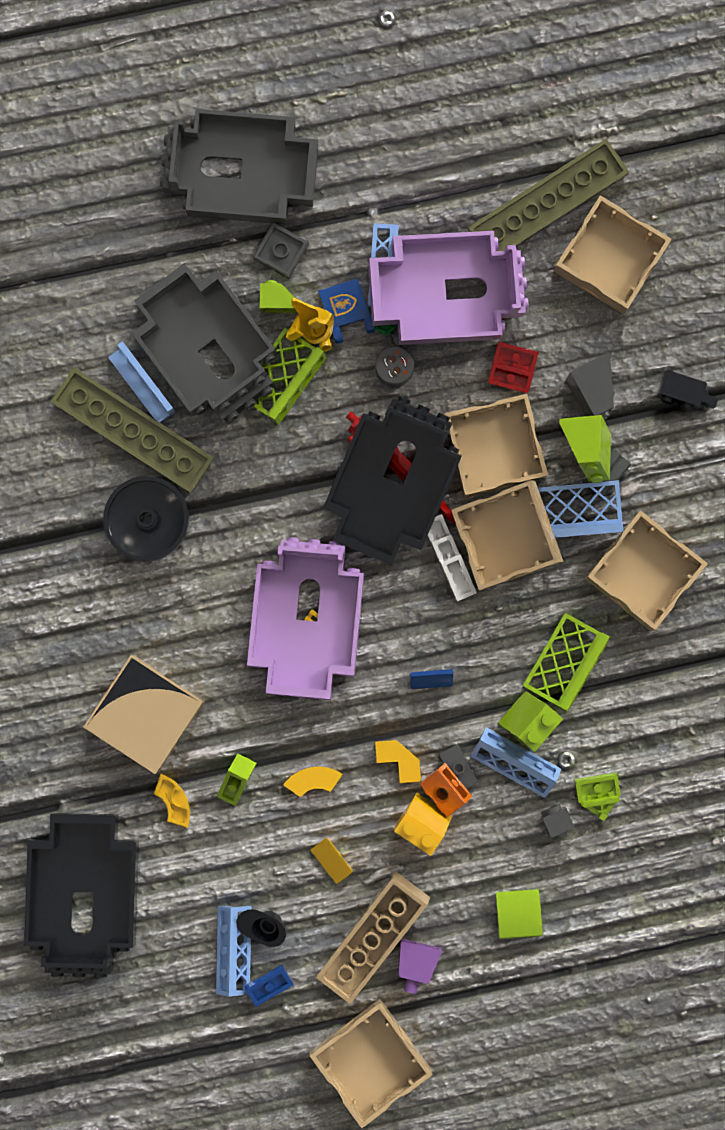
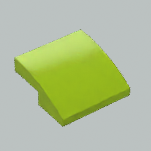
(519, 914)

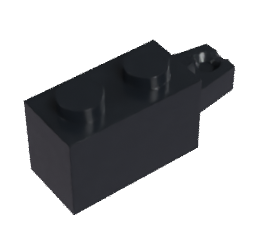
(685, 392)

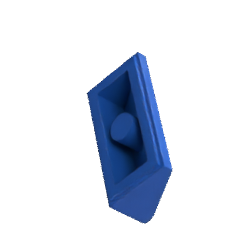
(431, 679)

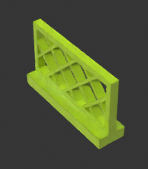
(298, 381)
(583, 671)

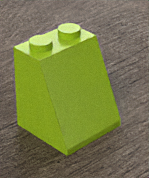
(590, 444)
(530, 721)

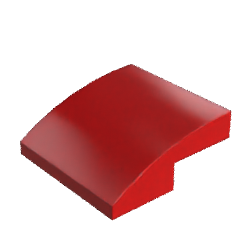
(513, 367)

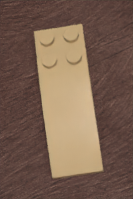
(373, 937)

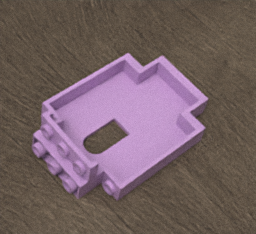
(413, 292)
(299, 652)

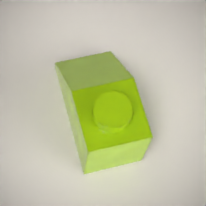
(275, 298)
(236, 779)

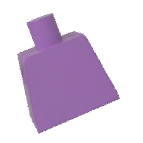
(417, 963)

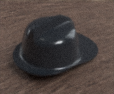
(262, 927)

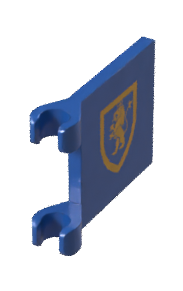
(347, 306)

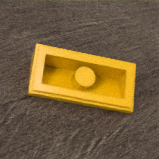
(331, 860)

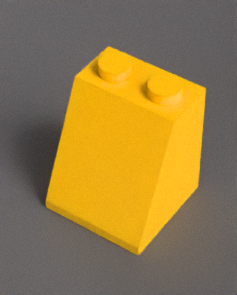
(422, 824)

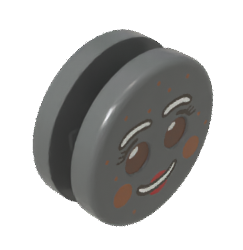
(394, 366)

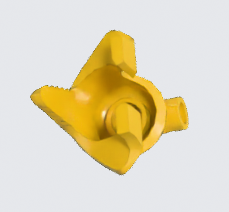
(312, 324)

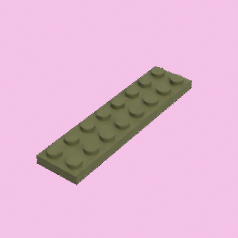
(554, 196)
(132, 430)

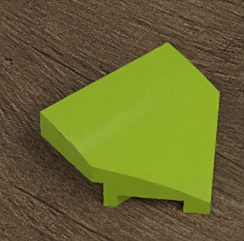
(598, 793)

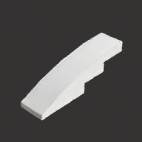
(450, 559)

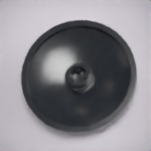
(146, 518)

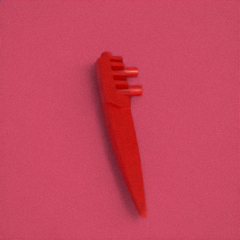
(398, 464)

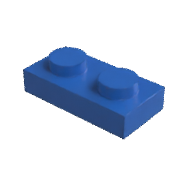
(269, 985)

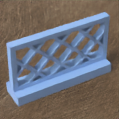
(585, 527)

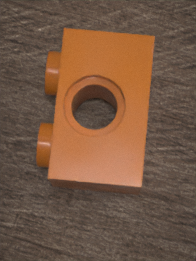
(446, 779)

